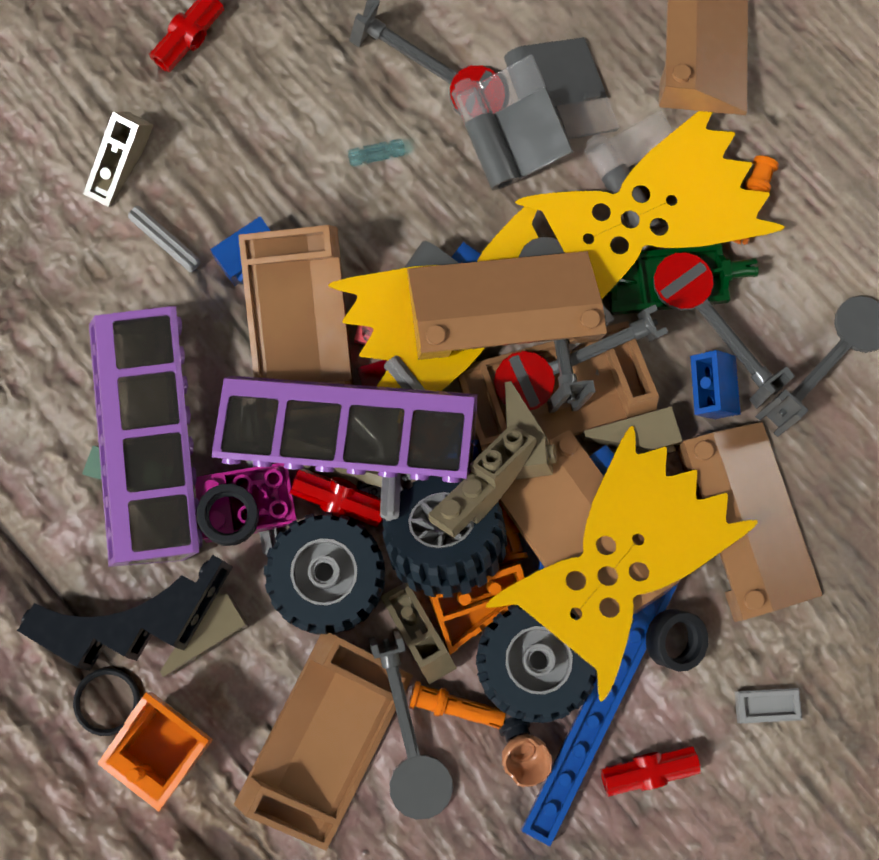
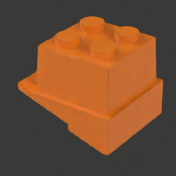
(154, 750)

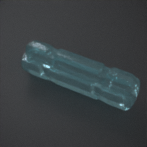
(376, 152)

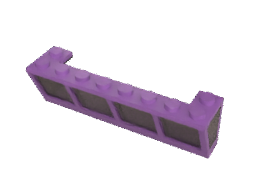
(346, 428)
(144, 437)

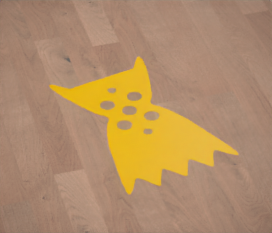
(685, 165)
(386, 307)
(677, 536)

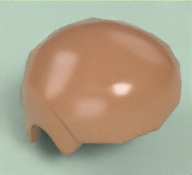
(527, 760)

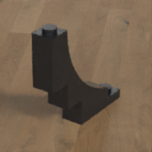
(168, 616)

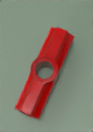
(186, 33)
(337, 496)
(650, 771)

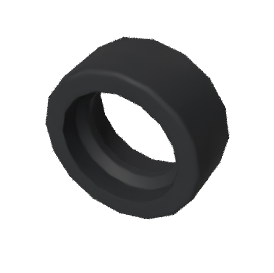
(211, 497)
(696, 645)

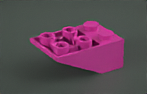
(269, 489)

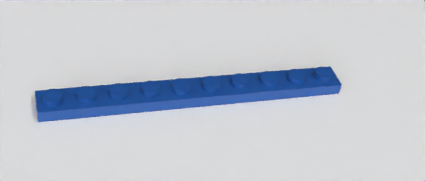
(587, 734)

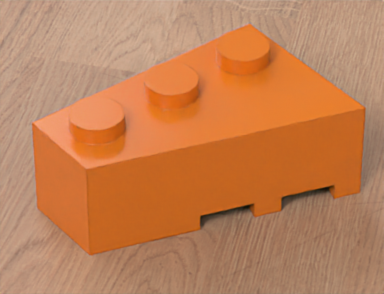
(467, 614)

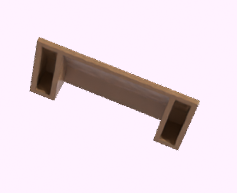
(706, 56)
(505, 303)
(291, 308)
(621, 389)
(554, 515)
(770, 562)
(321, 743)

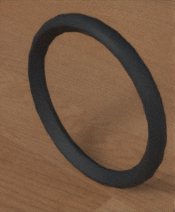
(76, 700)

